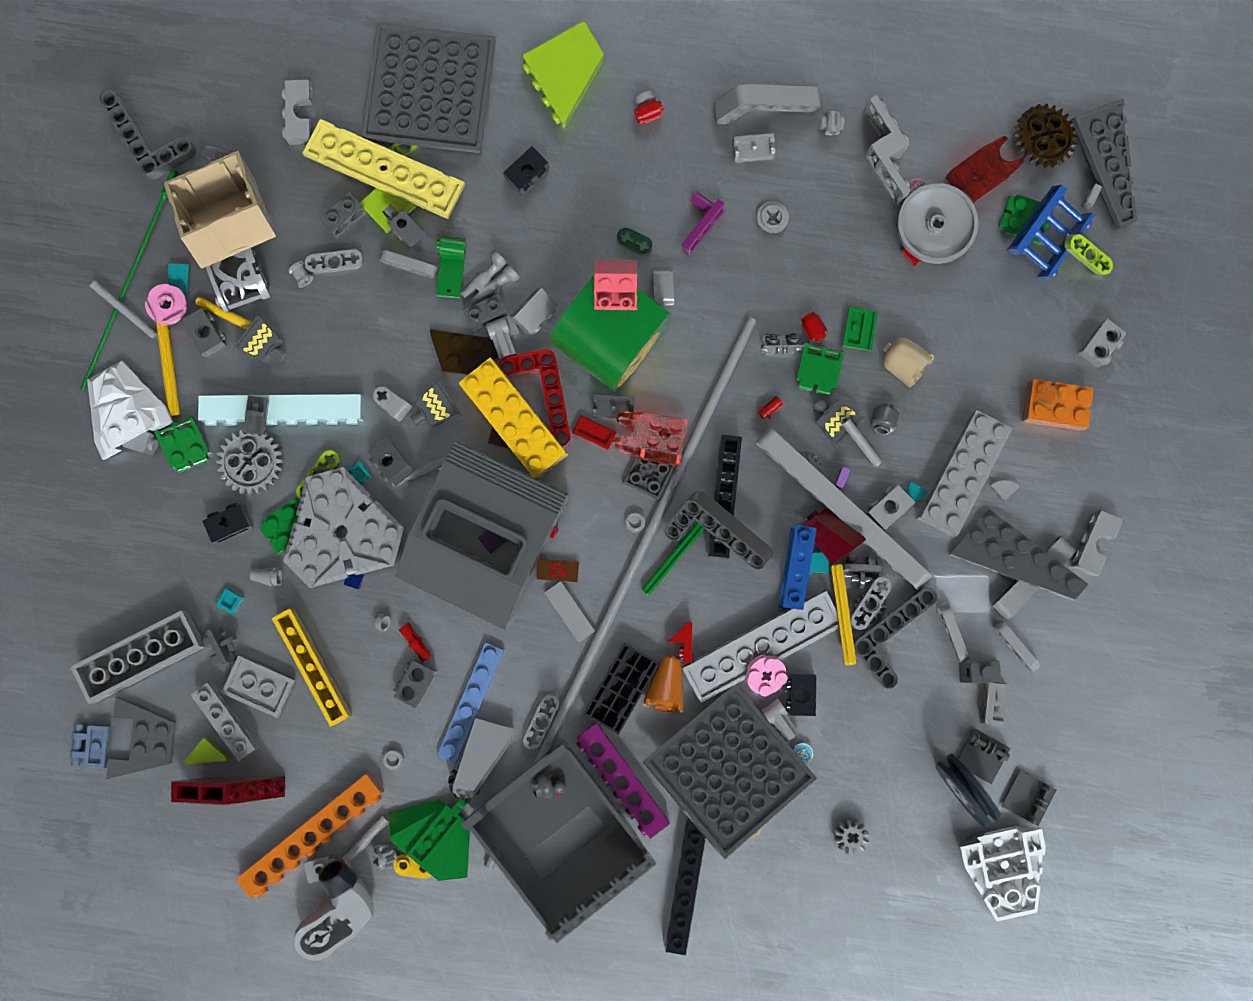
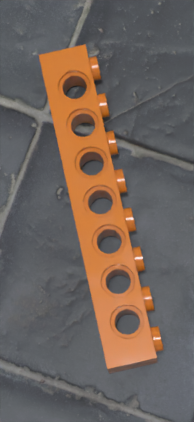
(250, 878)

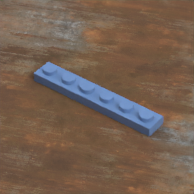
(470, 703)

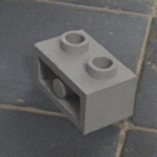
(534, 311)

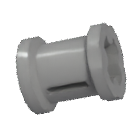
(300, 274)

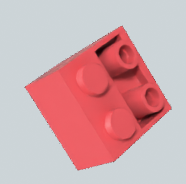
(615, 285)

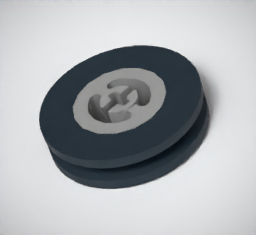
(968, 790)

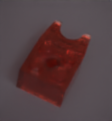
(987, 167)
(652, 437)

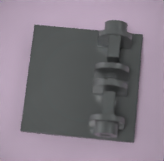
(790, 340)
(984, 755)
(1029, 798)

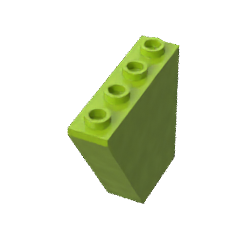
(564, 70)

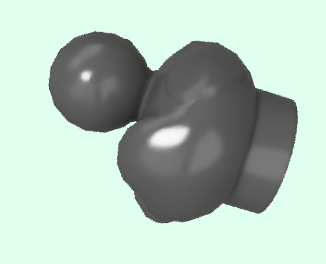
(544, 788)

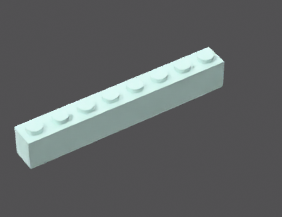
(285, 409)

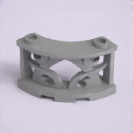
(255, 281)

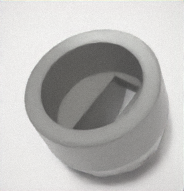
(382, 622)

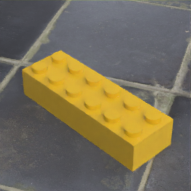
(513, 418)

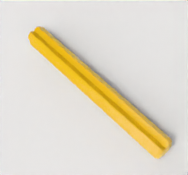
(168, 369)
(843, 614)

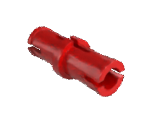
(415, 642)

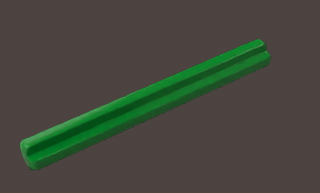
(672, 559)

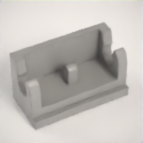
(753, 147)
(993, 703)

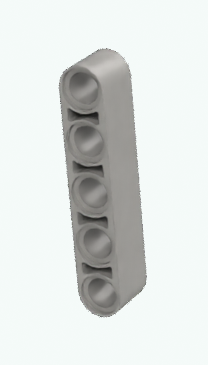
(1020, 592)

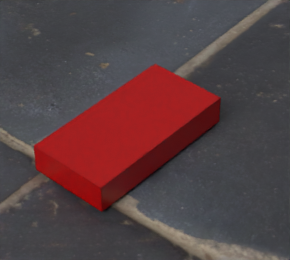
(594, 432)

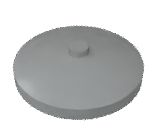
(937, 223)

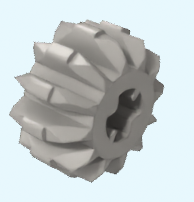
(854, 828)

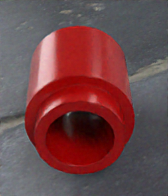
(648, 111)
(814, 327)

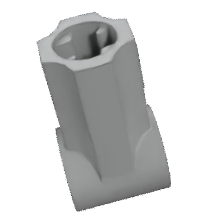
(499, 333)
(777, 716)

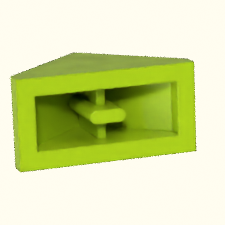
(207, 752)

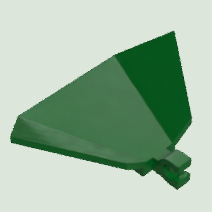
(433, 837)

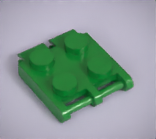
(1020, 211)
(819, 369)
(183, 445)
(280, 525)

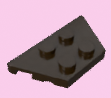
(461, 352)

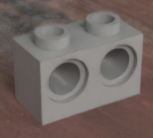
(1100, 341)

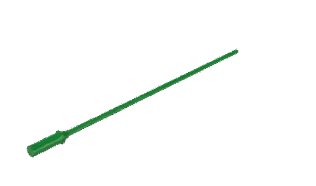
(173, 173)

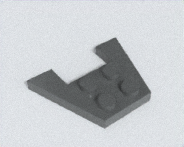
(150, 741)

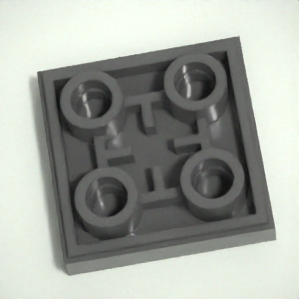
(648, 477)

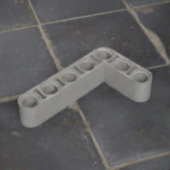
(766, 98)

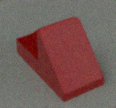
(684, 636)

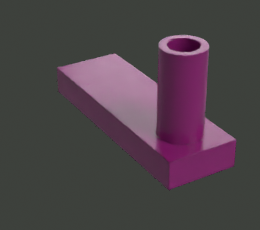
(713, 213)

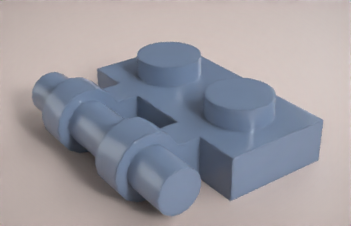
(96, 746)

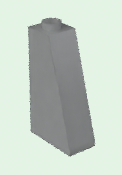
(482, 753)

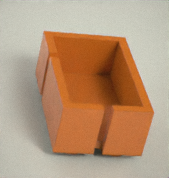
(1069, 410)

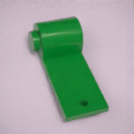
(451, 266)

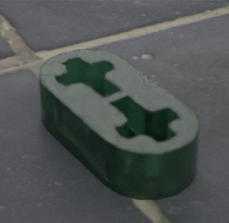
(637, 237)

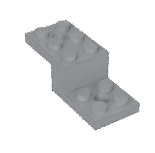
(887, 149)

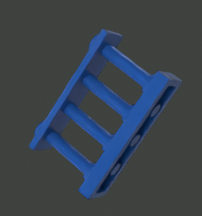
(1032, 229)
(797, 567)

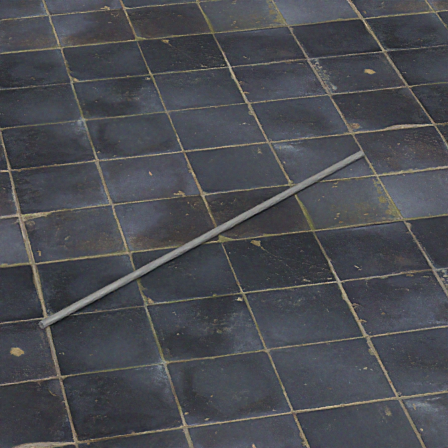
(643, 546)

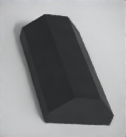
(621, 688)

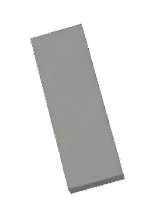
(569, 612)

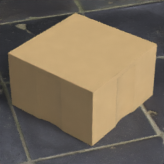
(219, 210)

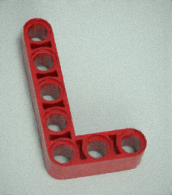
(549, 389)

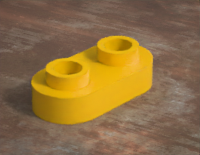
(412, 869)

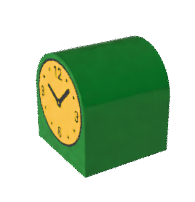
(609, 341)

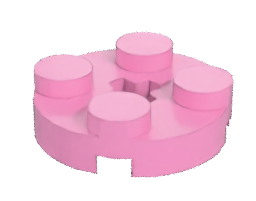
(176, 310)
(773, 682)

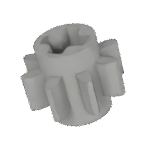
(832, 123)
(383, 856)

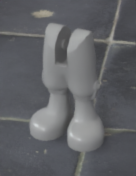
(482, 280)

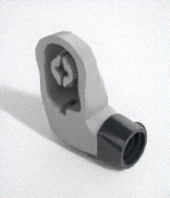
(338, 915)

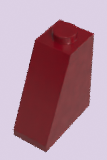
(833, 535)

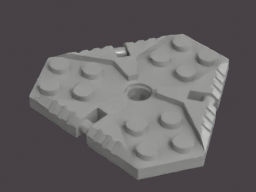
(331, 502)

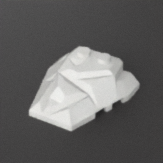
(122, 408)
(1006, 869)

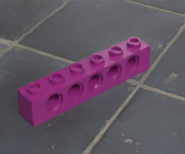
(647, 827)

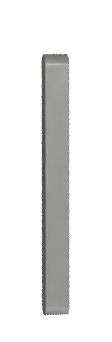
(843, 508)

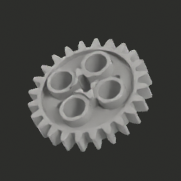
(262, 475)

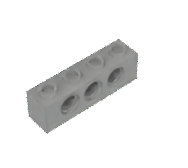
(225, 721)

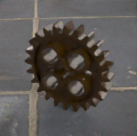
(1040, 118)

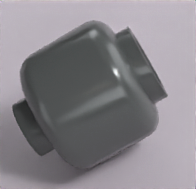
(884, 419)

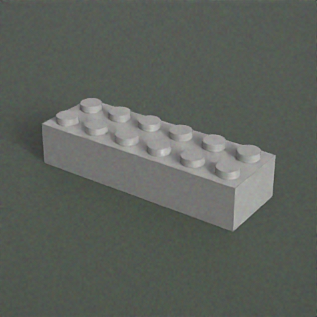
(964, 473)
(137, 656)

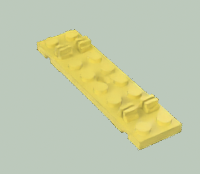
(403, 177)

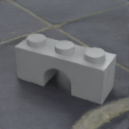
(296, 95)
(1087, 557)

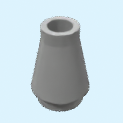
(267, 576)

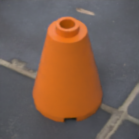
(667, 686)

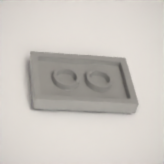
(258, 686)

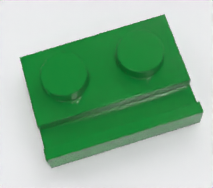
(860, 329)

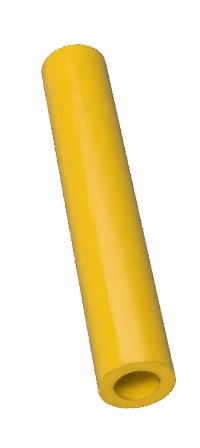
(230, 316)

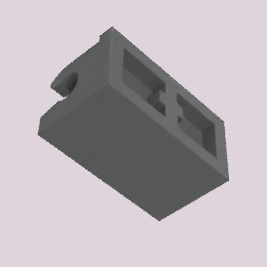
(610, 406)

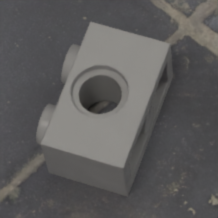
(901, 502)

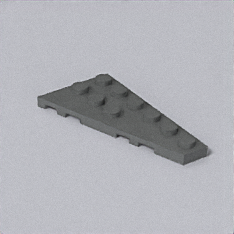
(1109, 157)
(1010, 553)

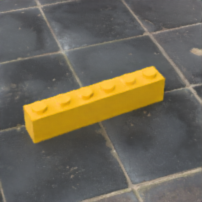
(312, 667)

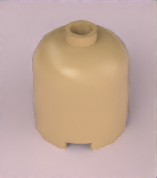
(906, 360)

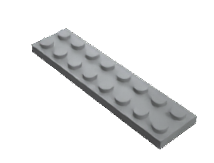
(776, 637)

